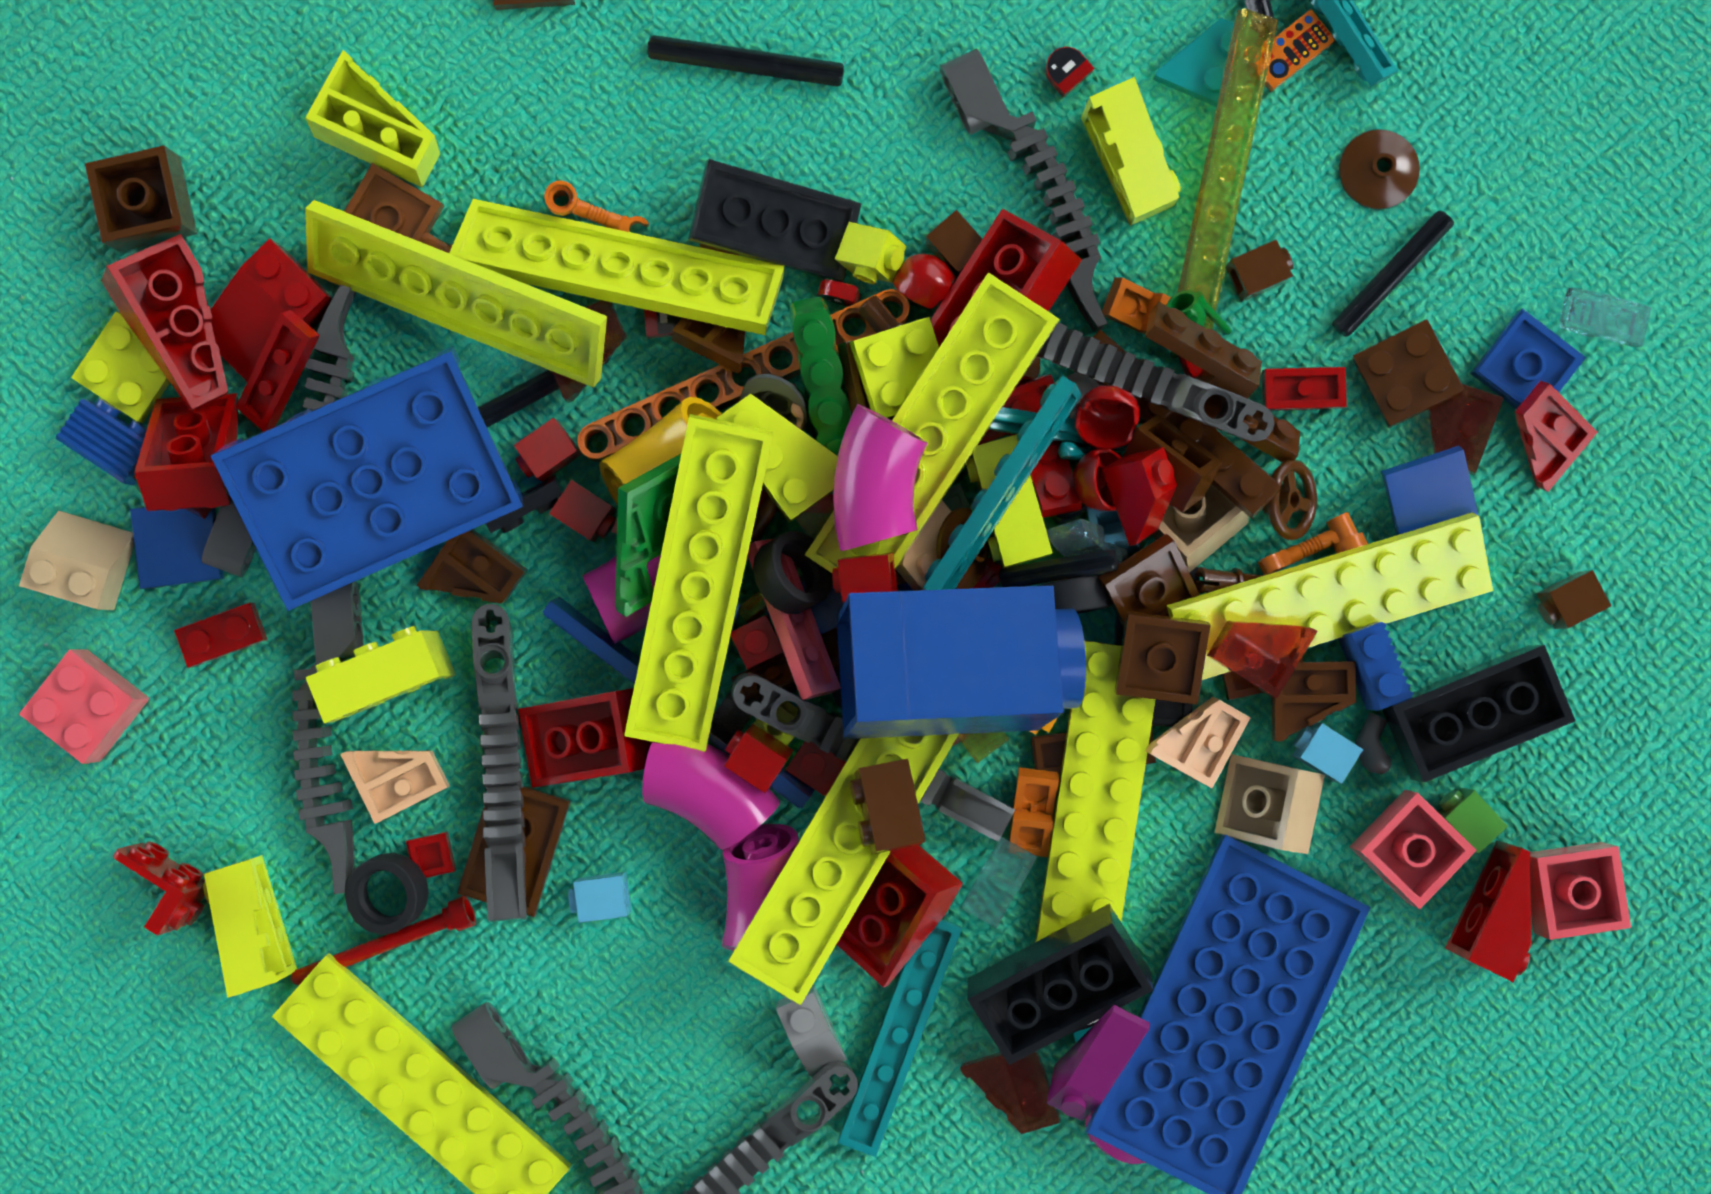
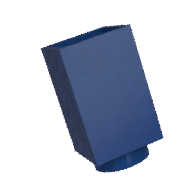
(957, 661)

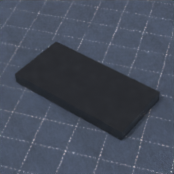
(771, 220)

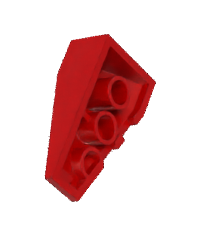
(168, 311)

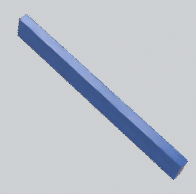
(627, 664)

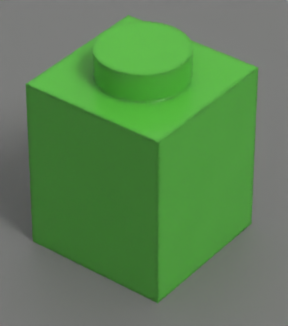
(1471, 817)

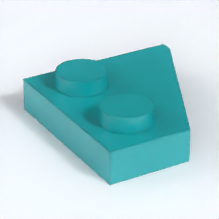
(1200, 65)

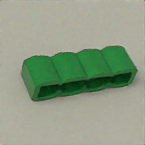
(820, 371)

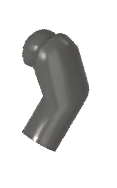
(1373, 754)

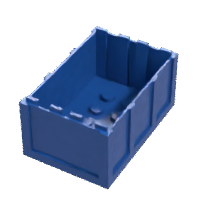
(367, 480)

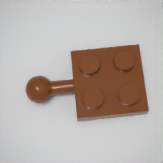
(397, 207)

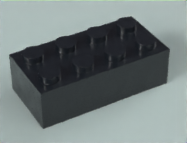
(1478, 713)
(1059, 984)

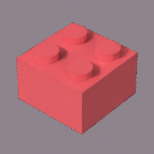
(84, 706)
(1413, 848)
(1577, 891)

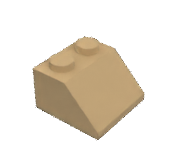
(1202, 526)
(79, 561)
(1269, 804)

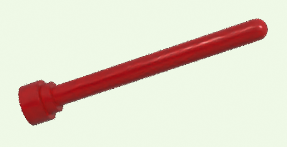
(457, 915)

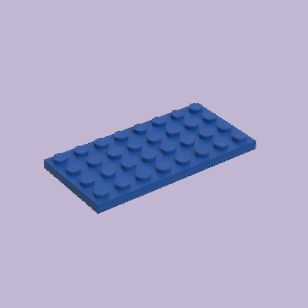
(1230, 1019)

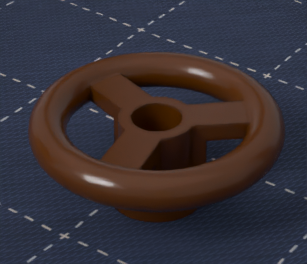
(1290, 500)

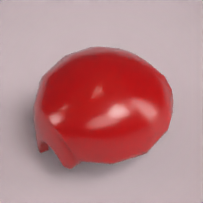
(924, 279)
(1107, 417)
(1090, 479)

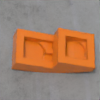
(1131, 304)
(1034, 809)

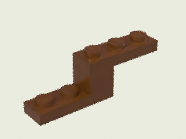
(1223, 367)

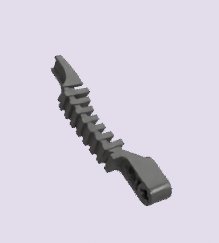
(983, 109)
(1155, 384)
(229, 541)
(336, 634)
(825, 730)
(501, 762)
(502, 1060)
(777, 1133)

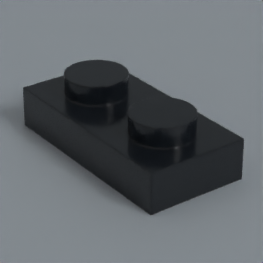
(539, 497)

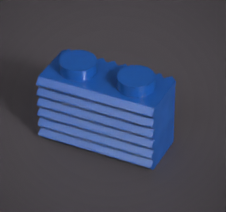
(104, 438)
(1376, 666)

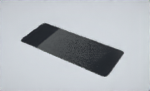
(728, 720)

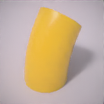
(653, 446)

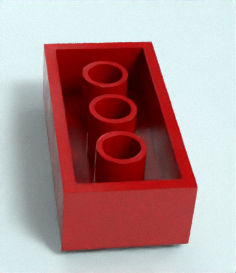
(1019, 257)

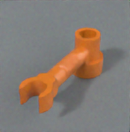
(585, 209)
(1341, 535)

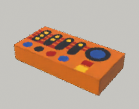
(1296, 48)

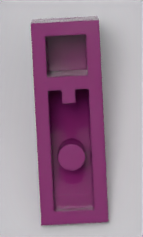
(1095, 1062)

